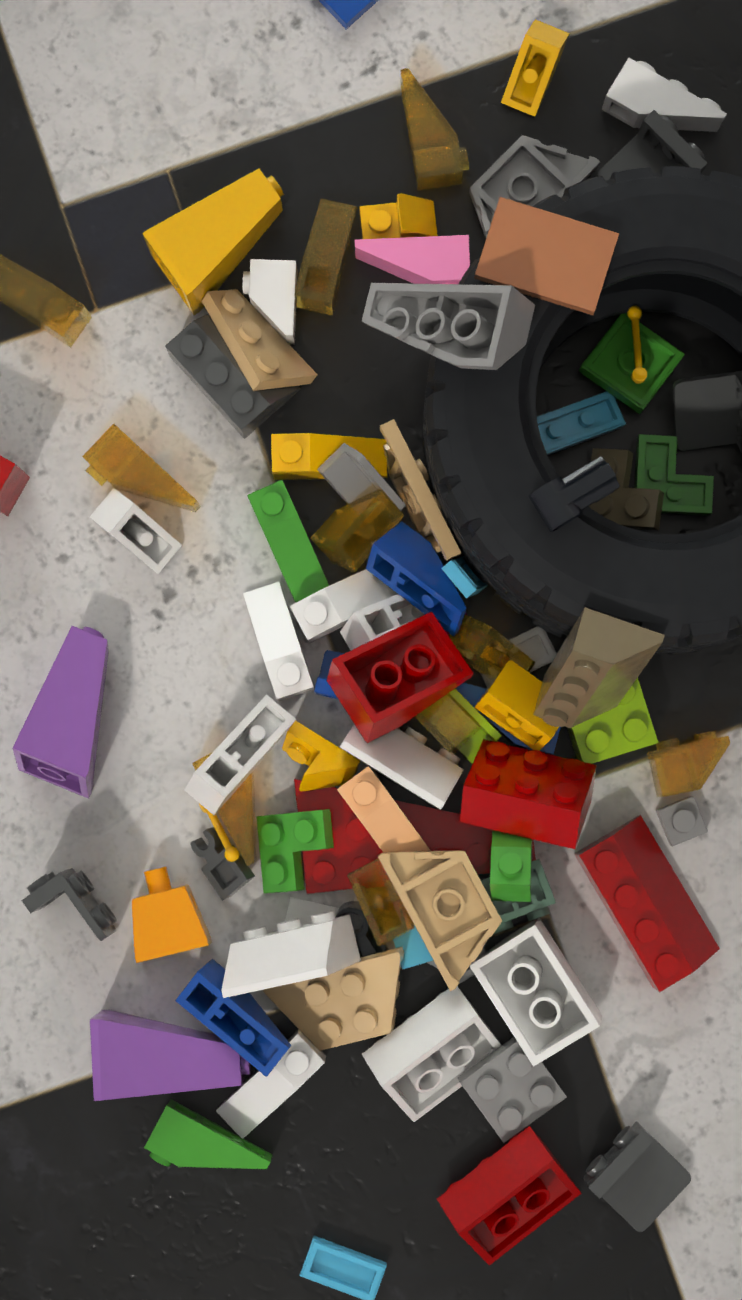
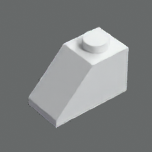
(272, 291)
(135, 530)

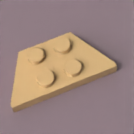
(410, 482)
(445, 906)
(346, 1004)

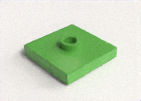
(613, 363)

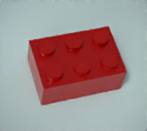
(528, 793)

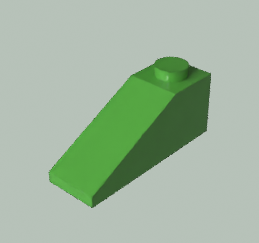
(288, 540)
(510, 867)
(195, 1141)

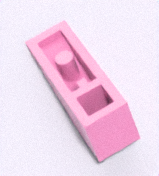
(418, 258)

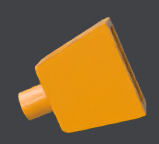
(166, 919)

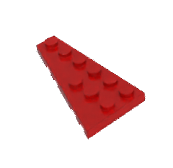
(354, 846)

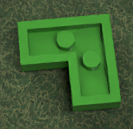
(657, 470)
(281, 844)

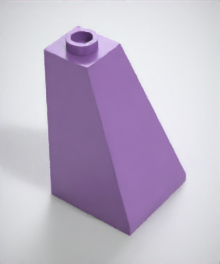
(64, 723)
(154, 1058)

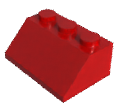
(508, 1196)

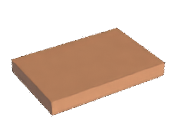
(546, 255)

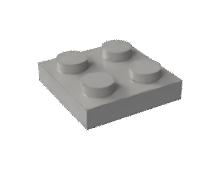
(511, 1089)

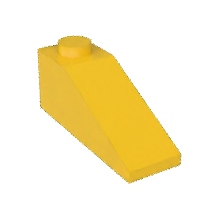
(301, 454)

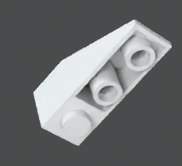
(642, 90)

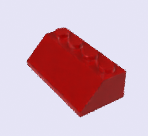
(648, 903)

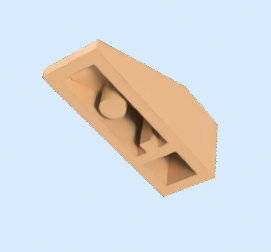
(380, 814)

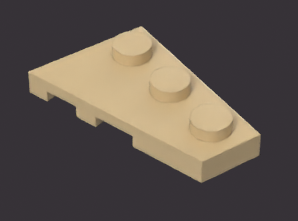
(255, 344)

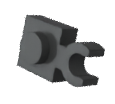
(222, 874)

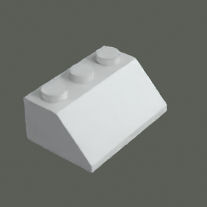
(408, 762)
(290, 954)
(536, 992)
(430, 1051)

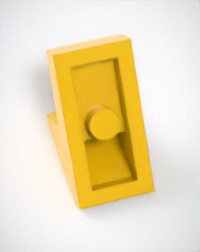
(405, 218)
(327, 762)

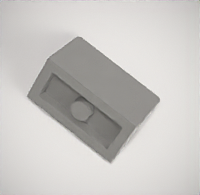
(354, 476)

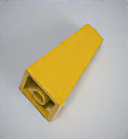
(214, 235)

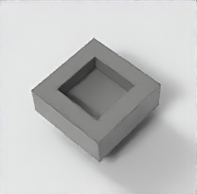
(681, 821)

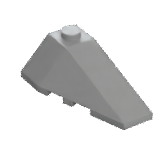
(453, 321)

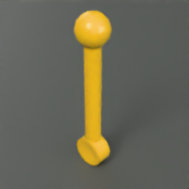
(639, 373)
(231, 853)

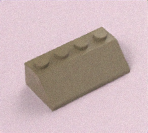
(594, 668)

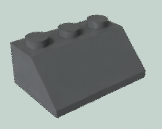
(212, 368)

